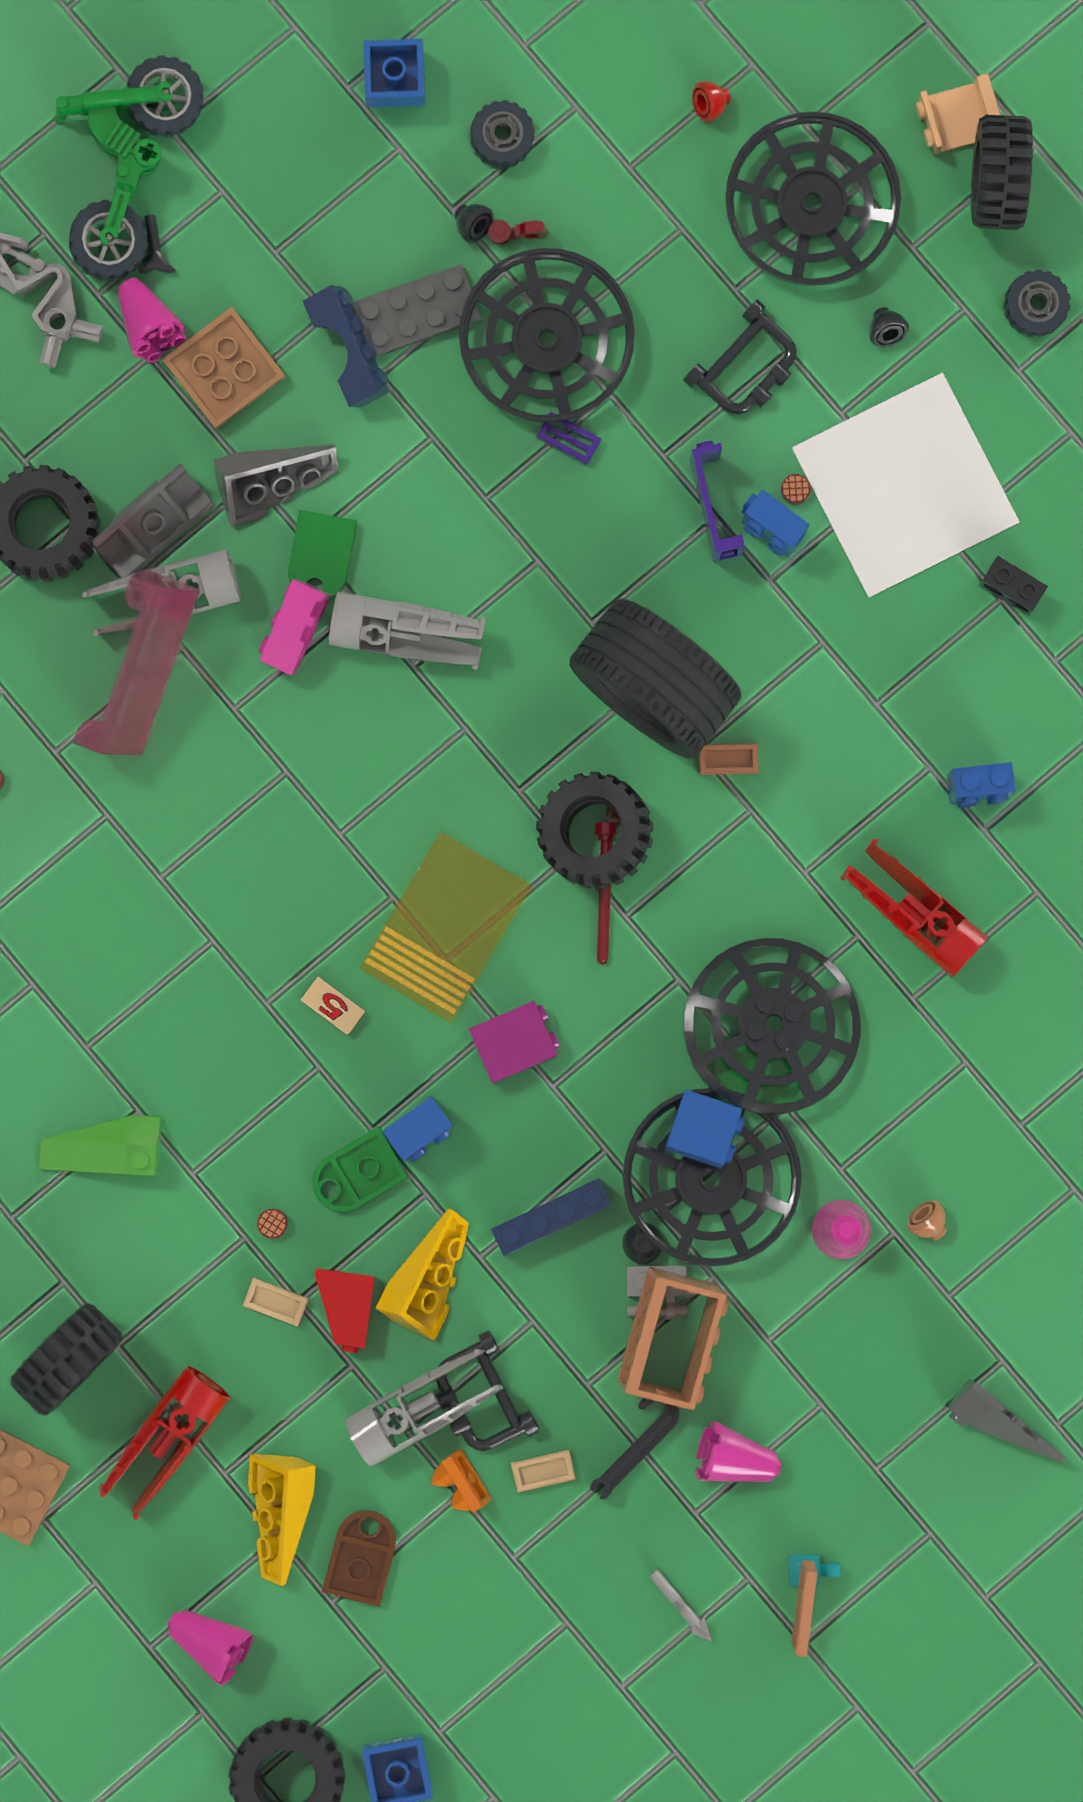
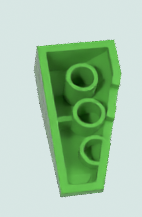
(113, 1147)

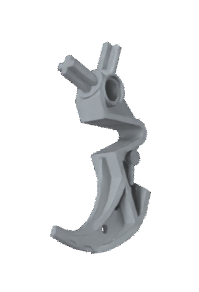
(55, 304)

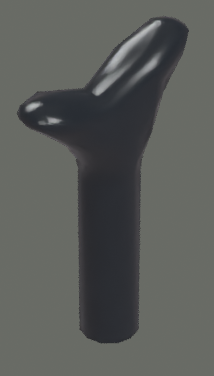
(155, 259)

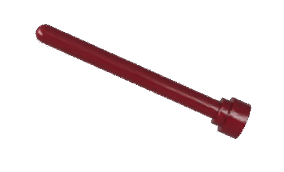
(606, 834)

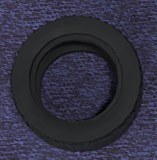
(655, 678)

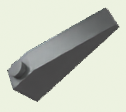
(264, 478)
(987, 1414)

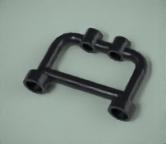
(760, 394)
(447, 1399)

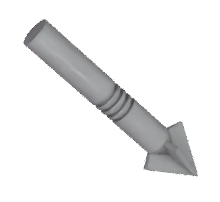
(698, 1626)

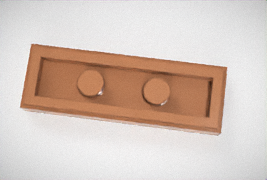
(804, 1608)

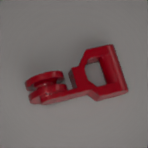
(502, 233)

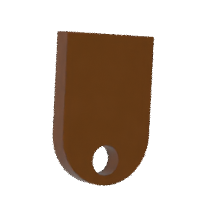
(361, 1560)

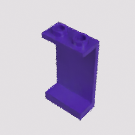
(722, 548)

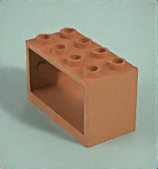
(643, 1330)

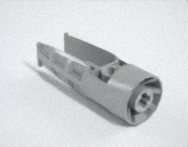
(215, 579)
(404, 630)
(374, 1433)

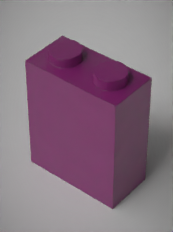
(514, 1041)

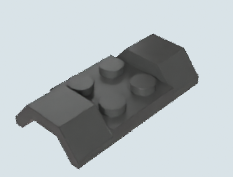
(152, 522)

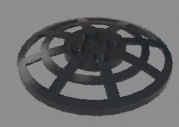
(818, 182)
(542, 318)
(766, 1043)
(714, 1199)

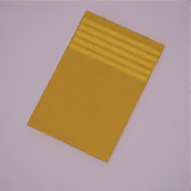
(445, 927)

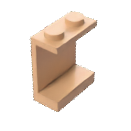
(954, 114)

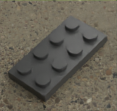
(415, 310)

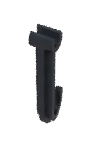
(638, 1449)

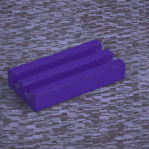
(585, 459)

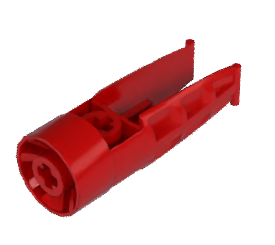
(957, 936)
(195, 1396)

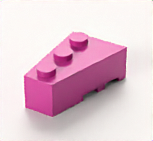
(294, 626)

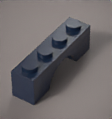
(362, 378)
(551, 1217)

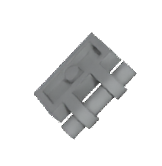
(635, 1281)

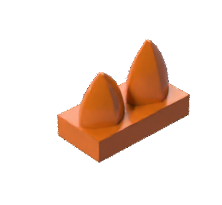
(459, 1472)

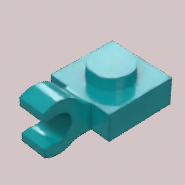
(823, 1569)

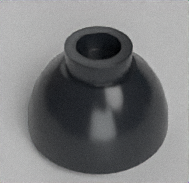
(473, 221)
(887, 327)
(638, 1247)

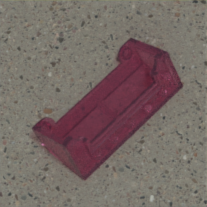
(146, 667)

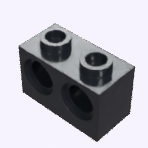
(1013, 585)

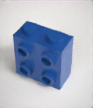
(774, 523)
(980, 783)
(705, 1129)

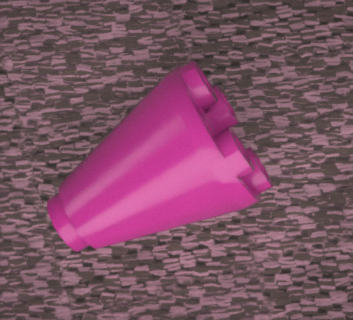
(148, 321)

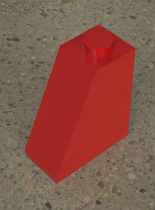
(347, 1305)

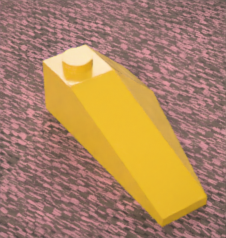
(421, 1285)
(282, 1498)

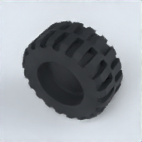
(1001, 172)
(77, 542)
(567, 803)
(65, 1359)
(287, 1735)

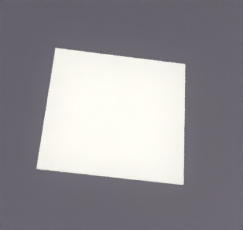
(905, 484)

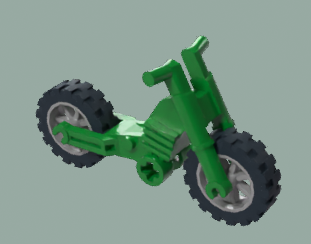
(127, 149)

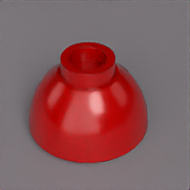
(709, 100)

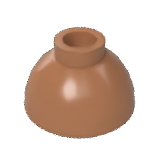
(928, 1220)

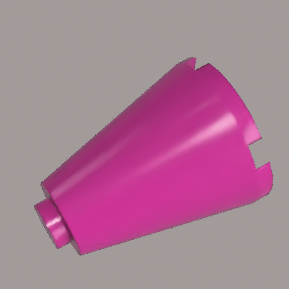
(841, 1229)
(734, 1457)
(211, 1643)

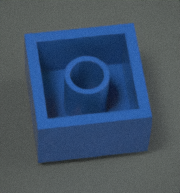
(394, 73)
(419, 1129)
(398, 1770)

